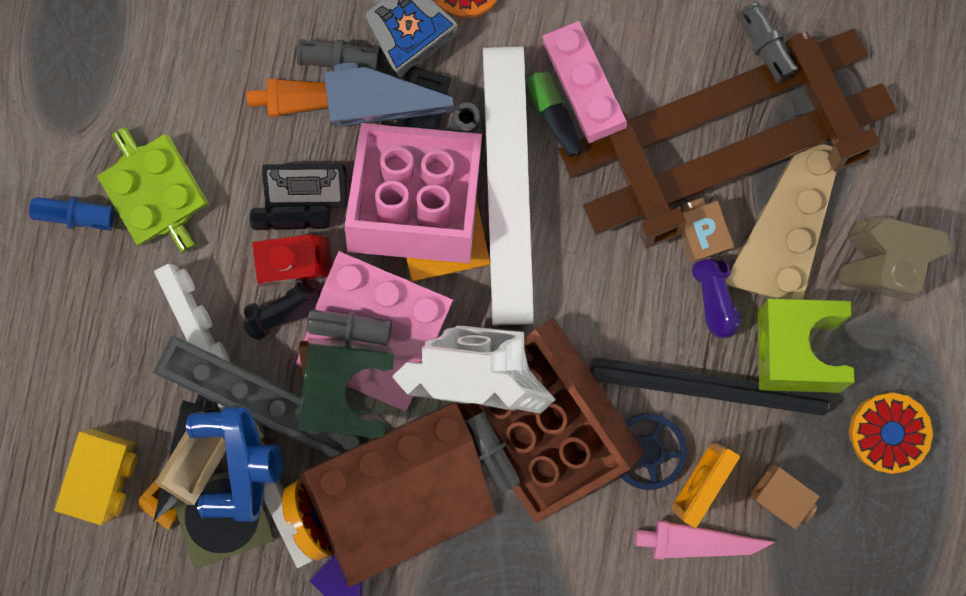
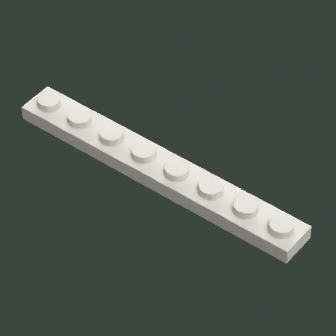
(195, 325)

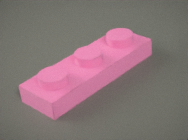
(584, 82)

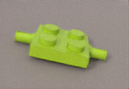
(153, 190)

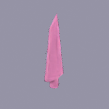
(683, 541)

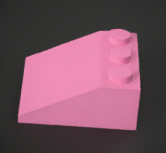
(413, 193)
(375, 293)

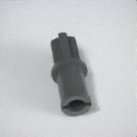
(349, 327)
(491, 451)

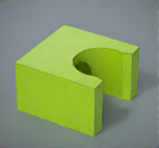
(785, 348)

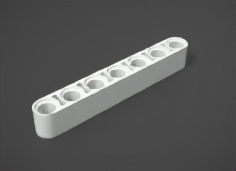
(508, 186)

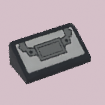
(304, 185)

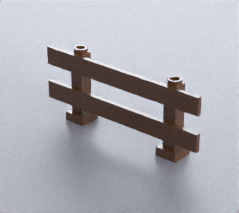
(651, 194)

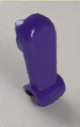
(720, 313)

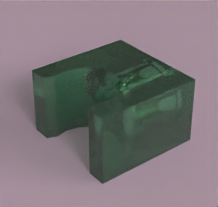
(325, 378)

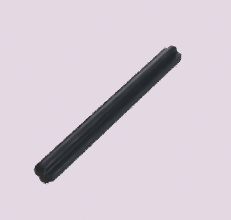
(706, 386)

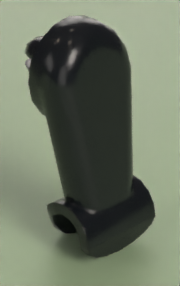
(289, 308)

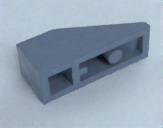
(371, 97)

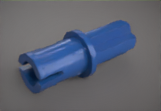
(72, 213)

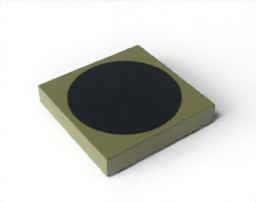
(219, 538)

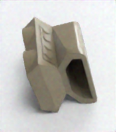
(893, 257)

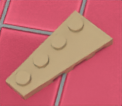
(785, 237)

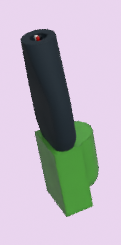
(549, 103)

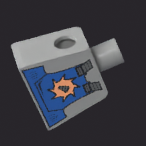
(409, 31)

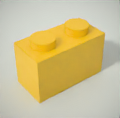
(97, 477)

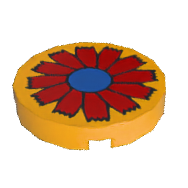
(890, 432)
(299, 511)

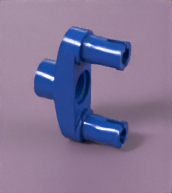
(248, 463)

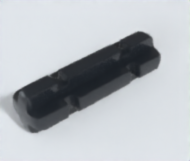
(289, 218)

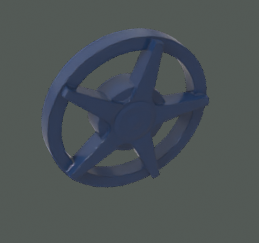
(656, 452)

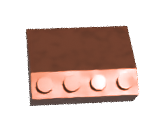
(573, 442)
(399, 493)

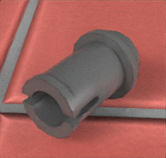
(467, 109)

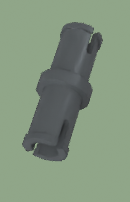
(767, 42)
(331, 54)

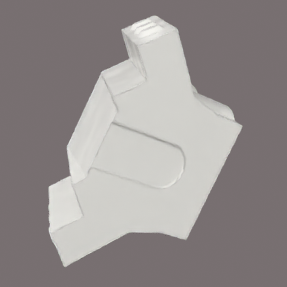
(476, 368)

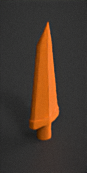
(289, 97)

